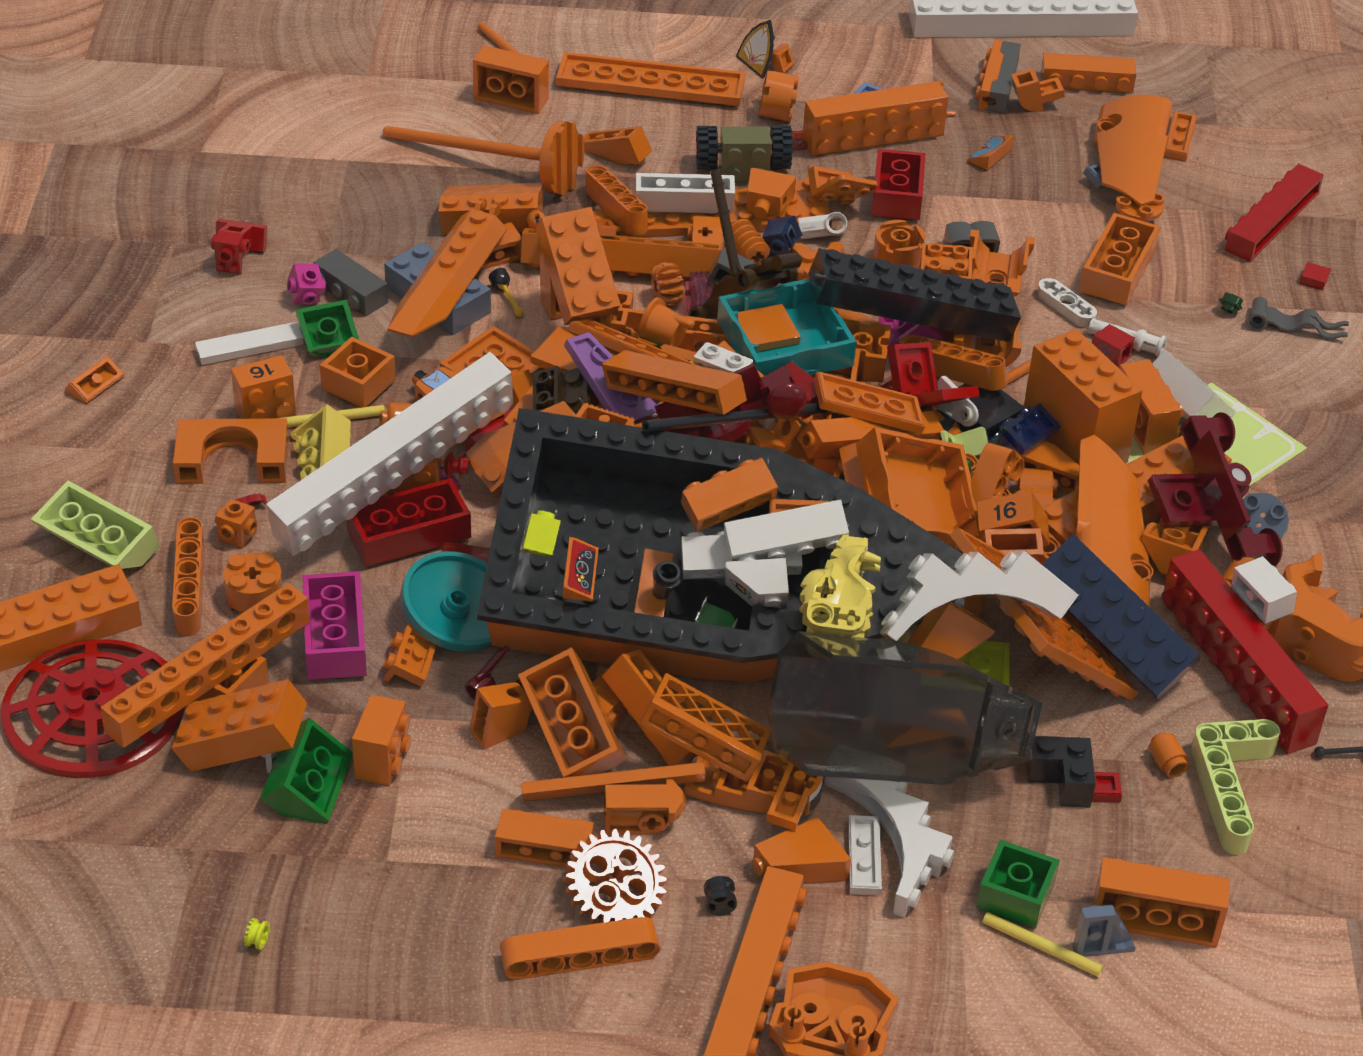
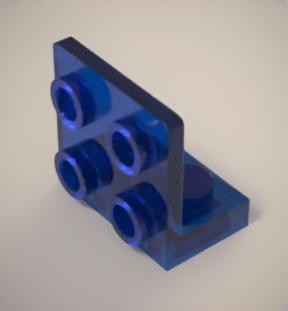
(1027, 430)

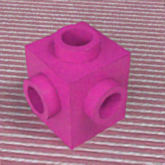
(305, 284)

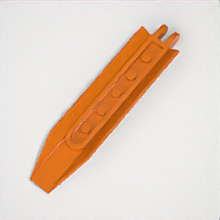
(449, 270)

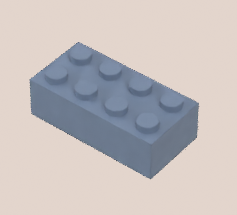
(405, 269)

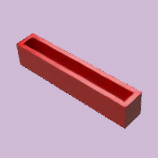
(1273, 212)

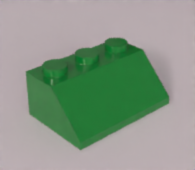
(308, 776)

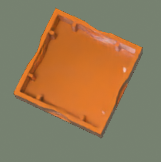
(920, 480)

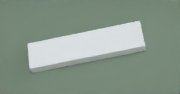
(249, 343)

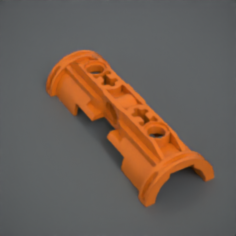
(1000, 267)

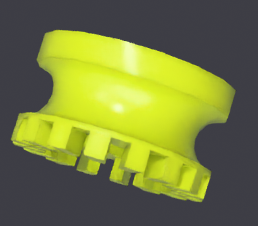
(257, 934)

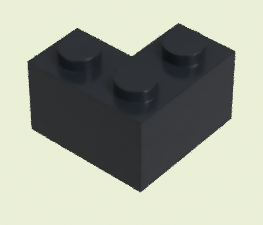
(1066, 763)

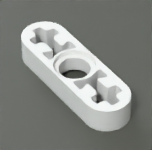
(1053, 294)

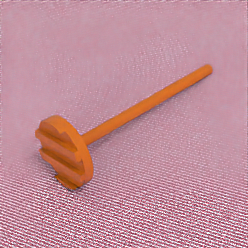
(558, 157)

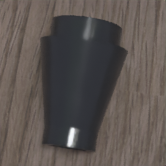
(665, 579)

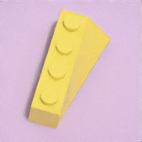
(321, 439)

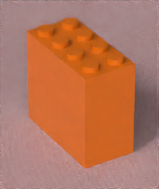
(1083, 394)

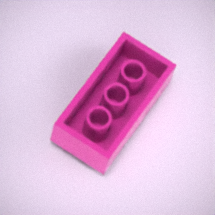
(336, 626)

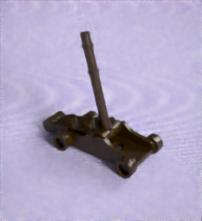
(754, 276)

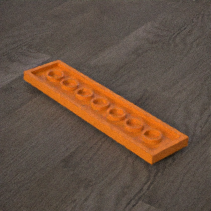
(651, 79)

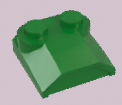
(326, 327)

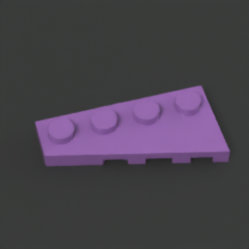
(589, 356)

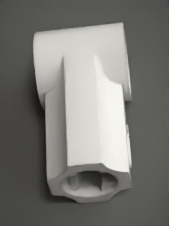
(819, 226)

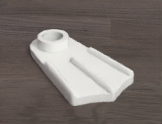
(957, 409)

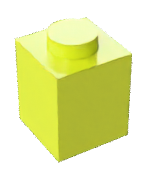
(541, 534)

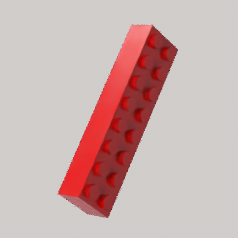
(1244, 651)

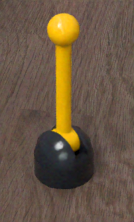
(500, 280)

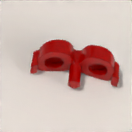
(253, 499)

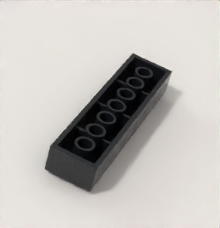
(913, 295)

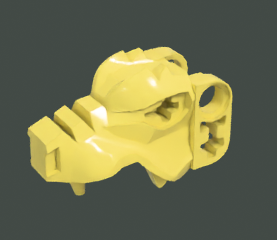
(841, 591)

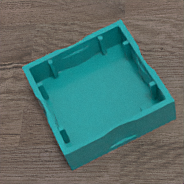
(824, 339)

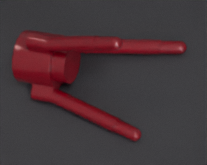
(483, 677)

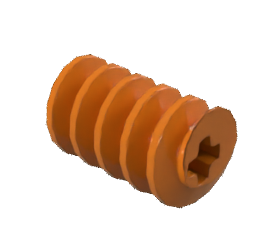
(749, 242)

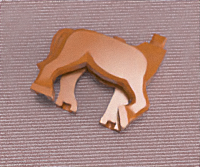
(1318, 629)

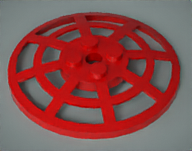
(81, 713)

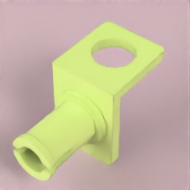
(973, 440)

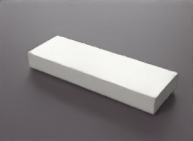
(864, 855)

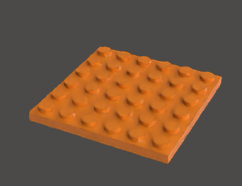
(1058, 639)

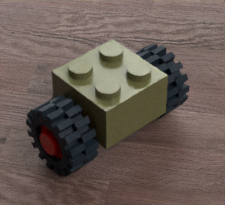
(744, 148)

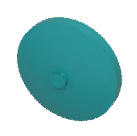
(443, 600)

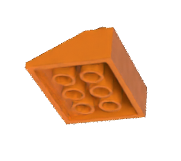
(516, 202)

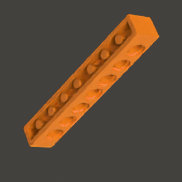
(205, 665)

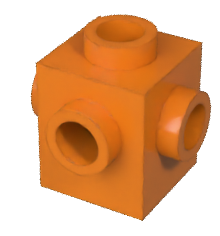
(236, 523)

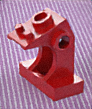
(234, 240)

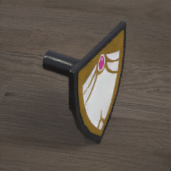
(757, 48)

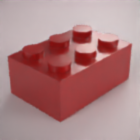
(898, 184)

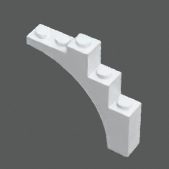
(974, 575)
(906, 821)

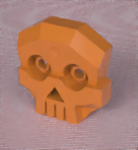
(840, 1003)

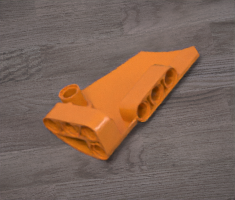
(1133, 144)
(1110, 515)

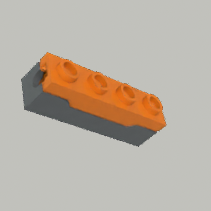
(996, 79)

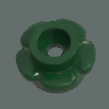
(1231, 303)

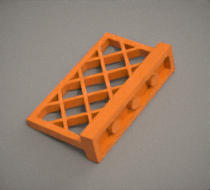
(708, 740)

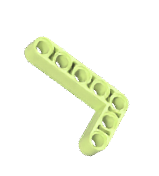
(1213, 751)

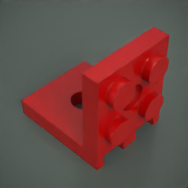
(923, 382)

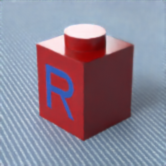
(1114, 344)

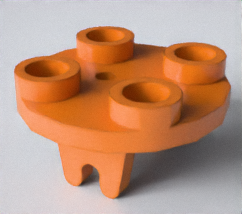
(1149, 212)

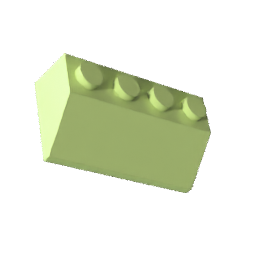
(97, 527)

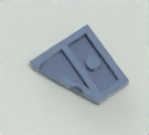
(1101, 932)

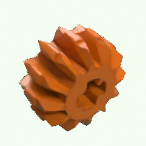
(668, 283)

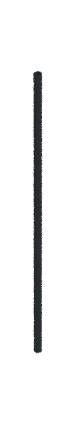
(714, 419)

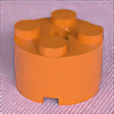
(778, 96)
(899, 243)
(250, 579)

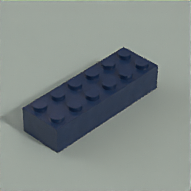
(1121, 619)

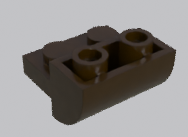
(555, 386)

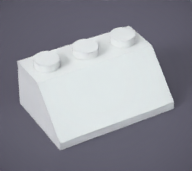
(1189, 389)

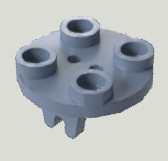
(1275, 513)

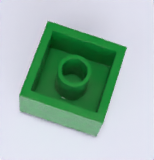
(1017, 883)

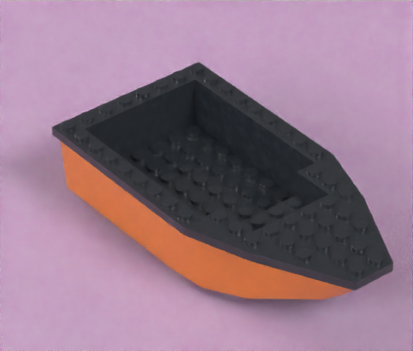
(625, 496)

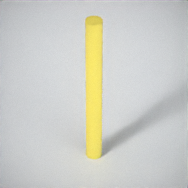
(356, 413)
(1043, 944)

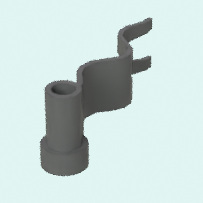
(1262, 315)

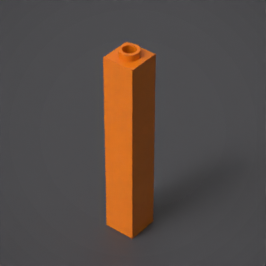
(826, 436)

